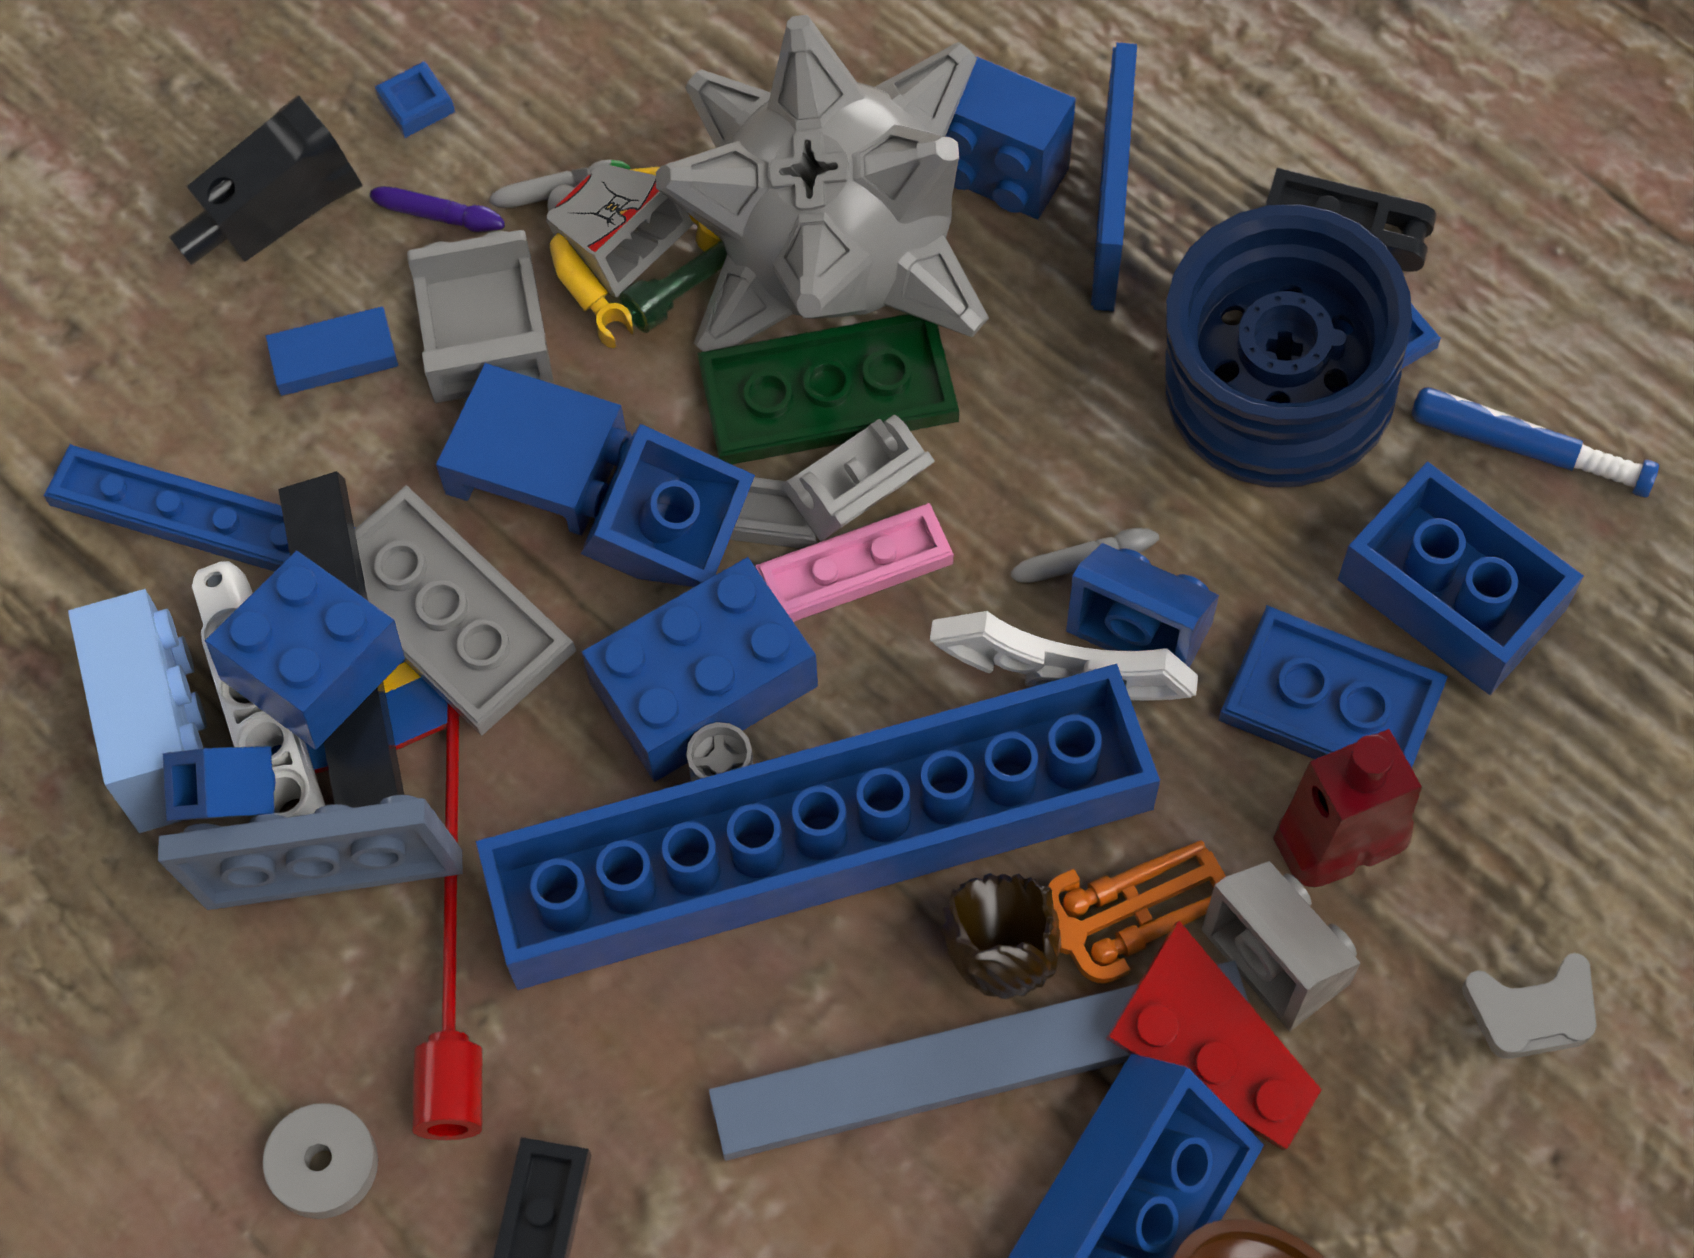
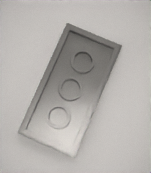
(456, 612)

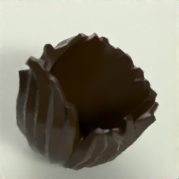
(1003, 934)

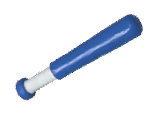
(1518, 436)

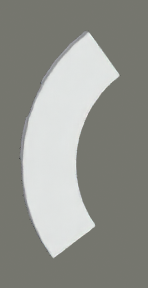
(988, 641)

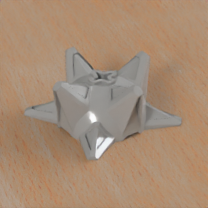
(828, 191)

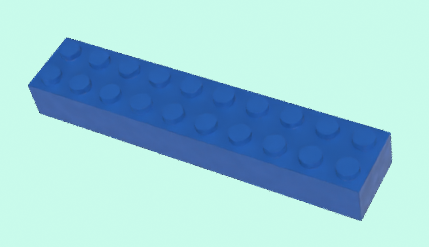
(816, 826)

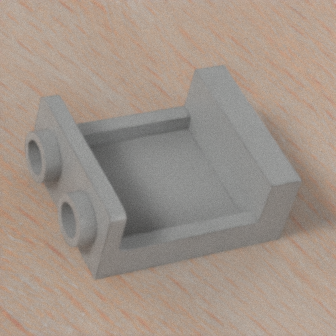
(478, 309)

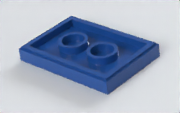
(1327, 690)

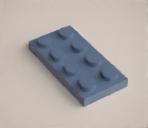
(311, 853)

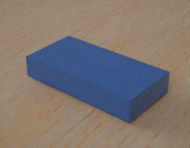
(331, 351)

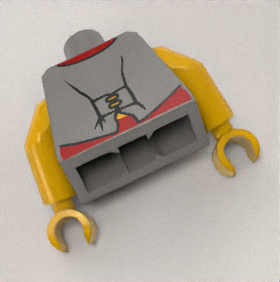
(611, 234)

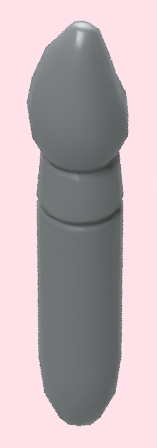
(1068, 559)

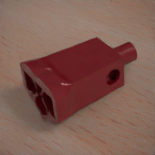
(1349, 811)

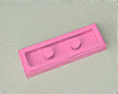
(858, 563)

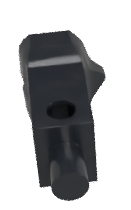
(267, 185)

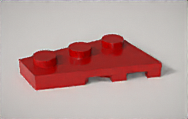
(1199, 1020)

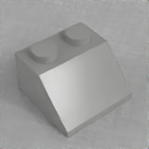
(1279, 942)

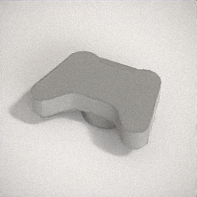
(1537, 1016)

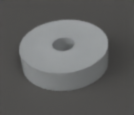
(340, 1184)

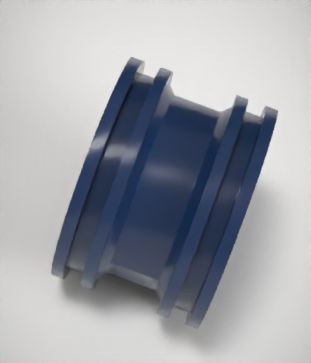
(1290, 279)

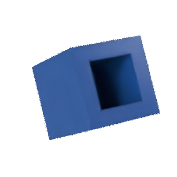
(218, 783)

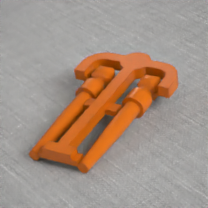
(1133, 939)

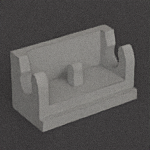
(857, 475)

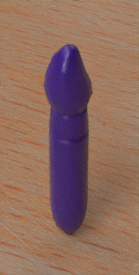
(474, 217)

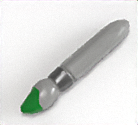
(540, 188)

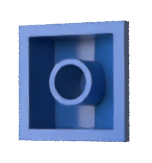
(667, 511)
(1135, 606)

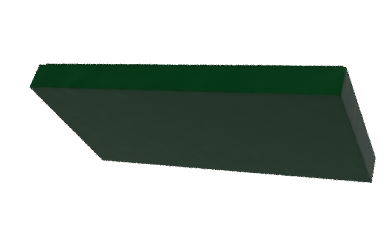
(825, 387)

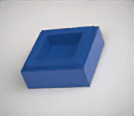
(415, 99)

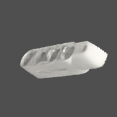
(247, 722)

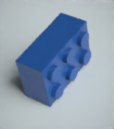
(1459, 577)
(700, 661)

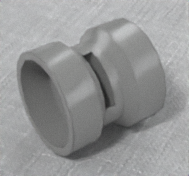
(717, 750)

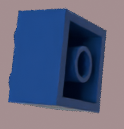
(1012, 138)
(306, 649)

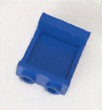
(534, 445)

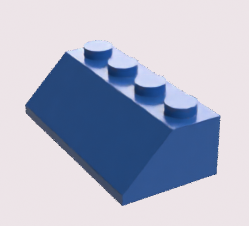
(1144, 1170)

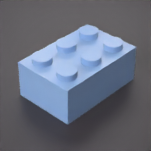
(136, 698)

